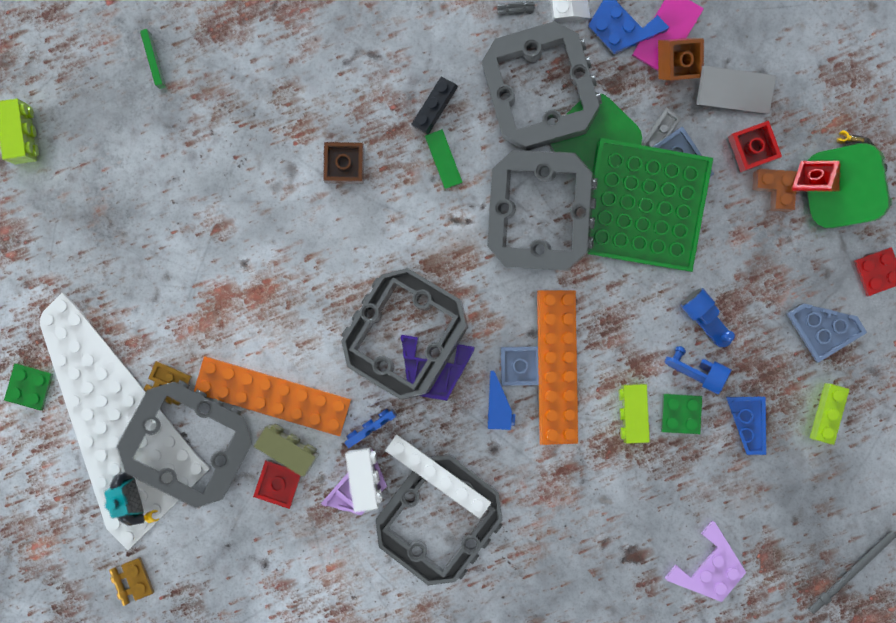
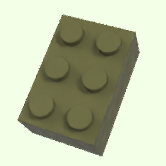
(286, 449)

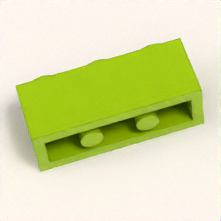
(634, 413)
(829, 413)

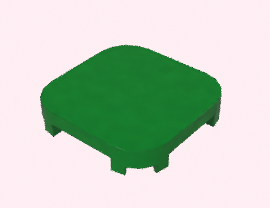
(609, 124)
(862, 188)

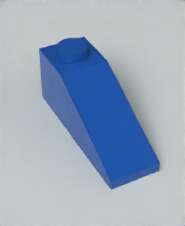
(499, 410)

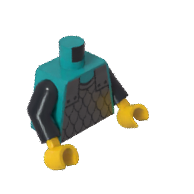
(125, 502)

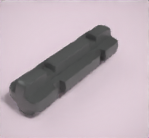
(515, 7)

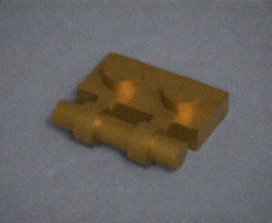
(164, 374)
(137, 580)

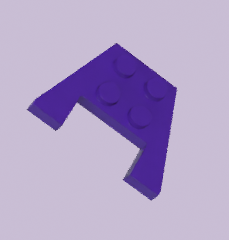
(449, 376)

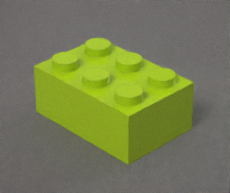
(17, 132)

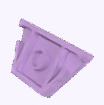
(341, 495)

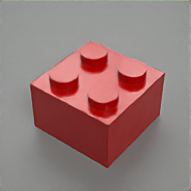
(754, 146)

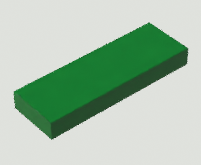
(152, 58)
(443, 159)

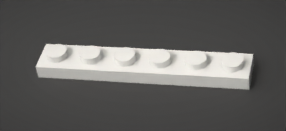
(438, 476)

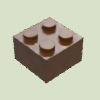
(343, 163)

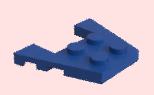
(619, 30)

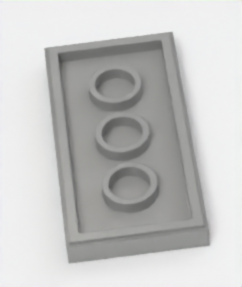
(736, 89)

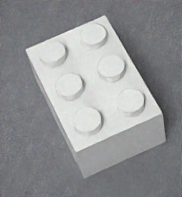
(363, 479)

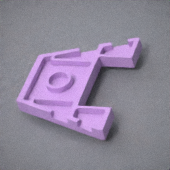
(717, 573)

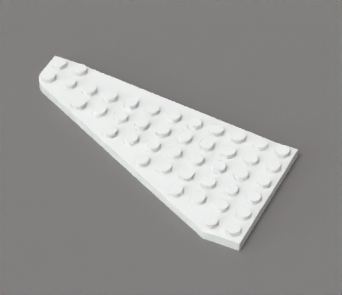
(101, 404)

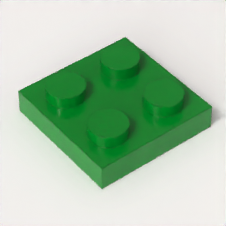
(28, 386)
(681, 414)

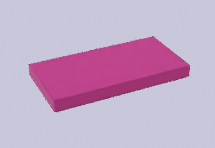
(680, 17)

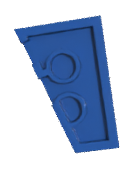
(750, 421)
(369, 427)

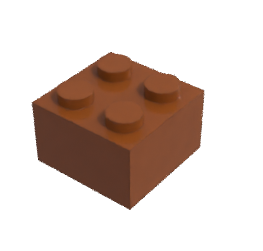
(680, 58)

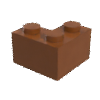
(779, 184)

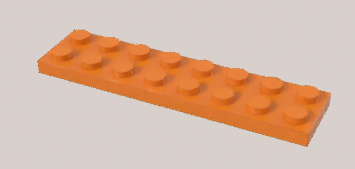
(557, 367)
(272, 396)

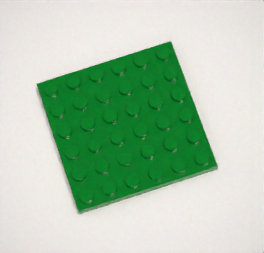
(648, 204)

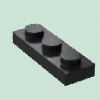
(434, 105)

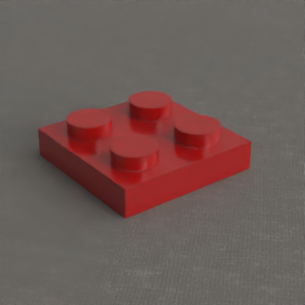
(877, 271)
(277, 484)

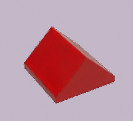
(817, 176)

